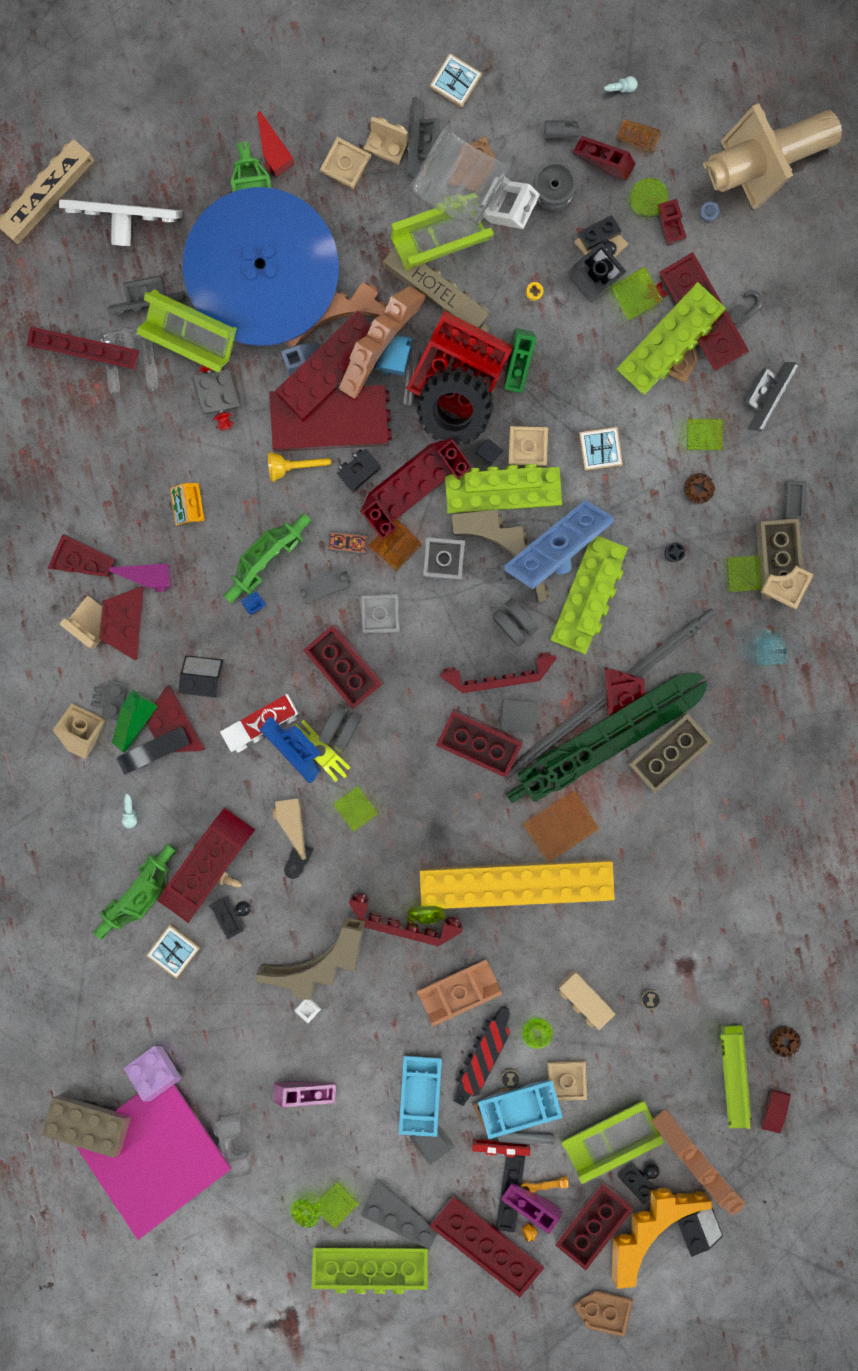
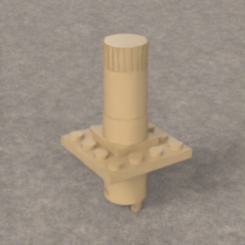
(762, 156)

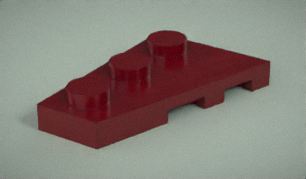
(78, 557)

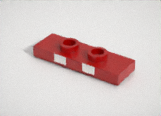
(492, 1147)

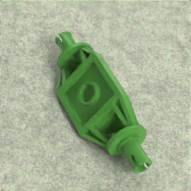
(247, 165)
(261, 551)
(139, 896)

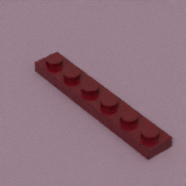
(83, 348)

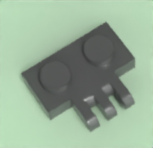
(110, 699)

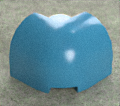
(395, 356)

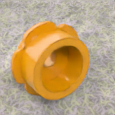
(529, 1232)

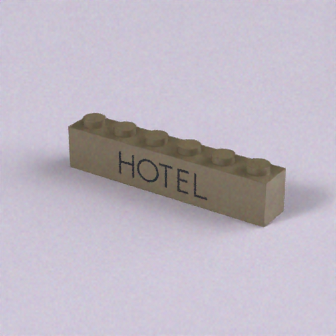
(438, 290)

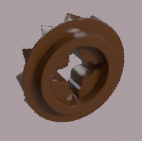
(703, 496)
(777, 1039)

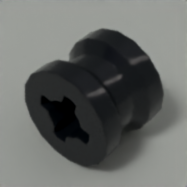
(677, 550)

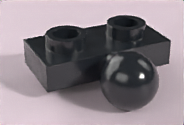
(601, 232)
(227, 916)
(638, 1181)

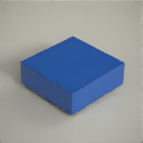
(253, 602)

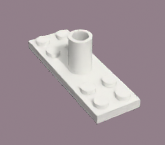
(120, 216)

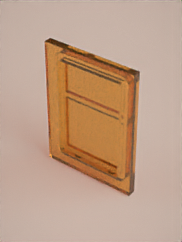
(561, 826)

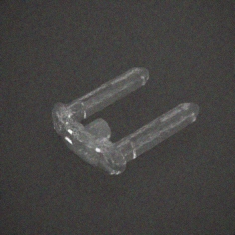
(127, 335)

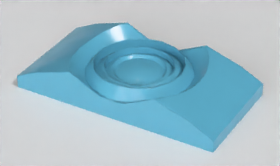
(420, 1096)
(520, 1108)

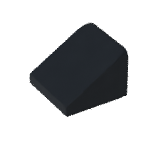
(489, 452)

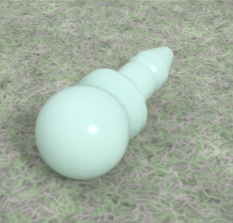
(628, 84)
(129, 819)

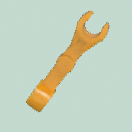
(561, 1182)

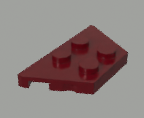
(122, 621)
(621, 689)
(171, 716)

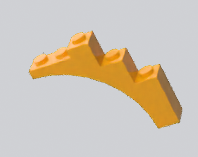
(645, 1228)

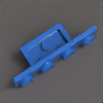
(293, 747)

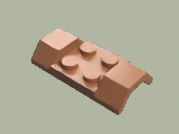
(459, 992)

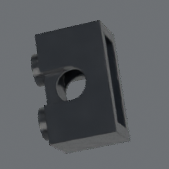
(353, 480)

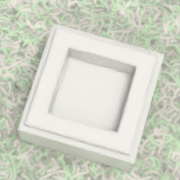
(307, 1010)

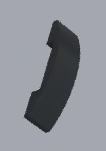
(153, 750)

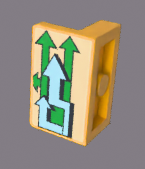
(187, 503)

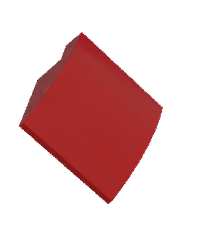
(464, 346)

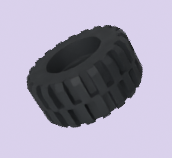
(455, 382)

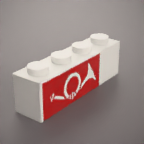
(248, 728)

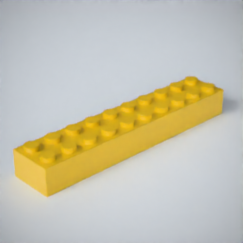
(517, 884)

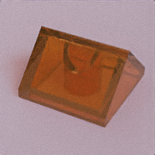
(396, 547)

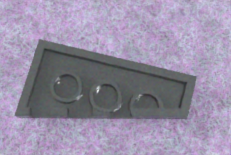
(392, 1213)

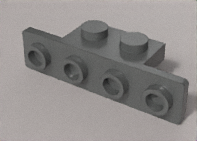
(422, 136)
(136, 291)
(767, 392)

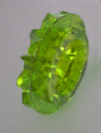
(528, 1034)
(308, 1220)

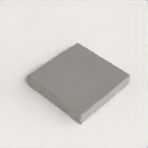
(380, 613)

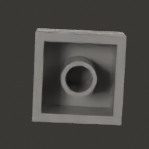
(443, 559)

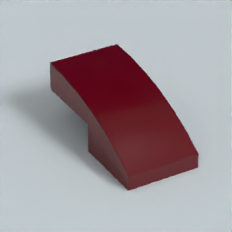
(671, 221)
(776, 1111)

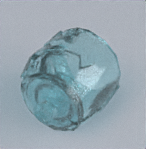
(770, 649)

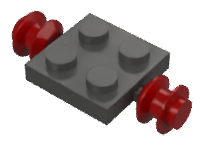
(216, 394)

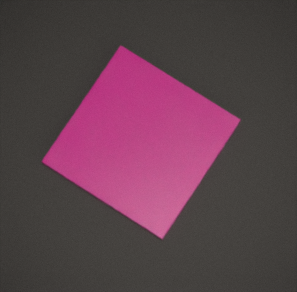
(161, 1163)

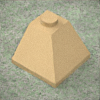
(79, 730)

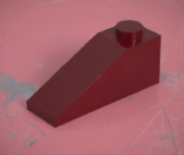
(605, 157)

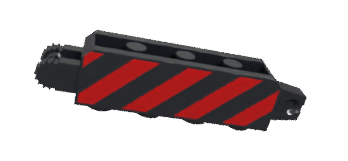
(483, 1057)

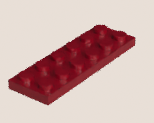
(723, 341)
(323, 368)
(486, 1246)

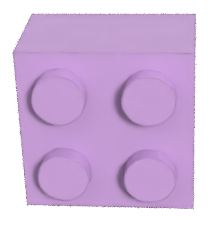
(152, 1073)

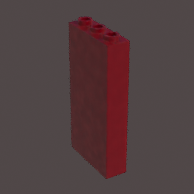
(334, 422)

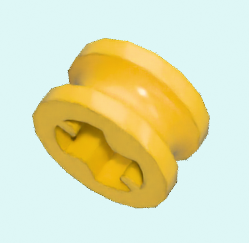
(538, 287)

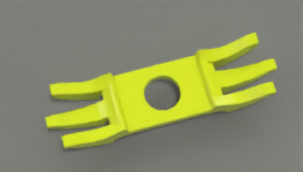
(329, 757)

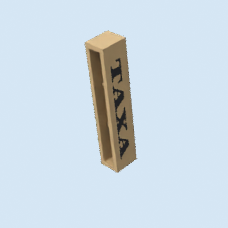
(45, 191)

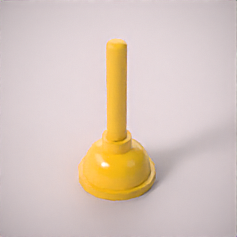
(279, 466)

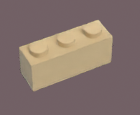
(585, 1000)

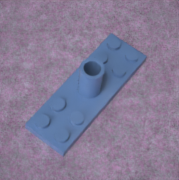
(558, 544)

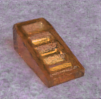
(650, 131)

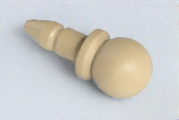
(228, 880)

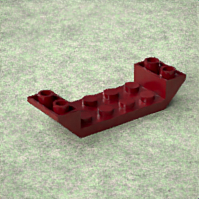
(412, 483)
(542, 665)
(205, 864)
(450, 927)

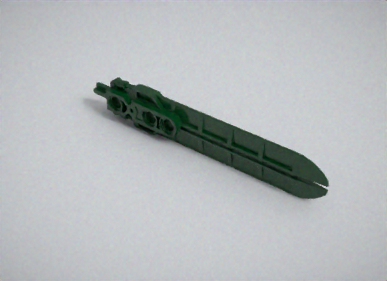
(603, 730)

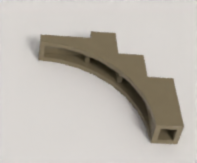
(486, 525)
(323, 969)

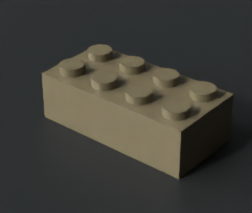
(778, 548)
(669, 752)
(86, 1126)

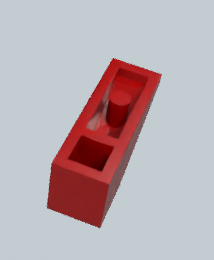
(275, 153)

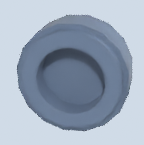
(709, 211)

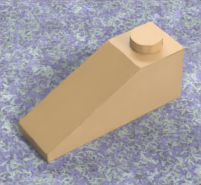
(290, 820)

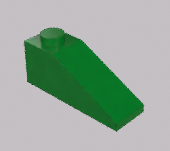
(519, 359)
(132, 717)

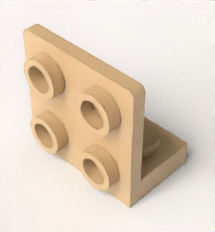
(387, 140)
(85, 622)

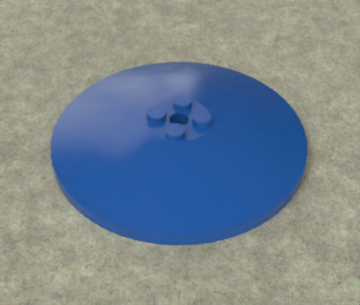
(270, 302)

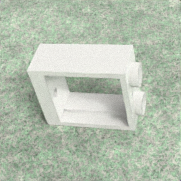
(518, 216)

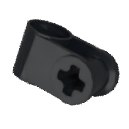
(295, 859)

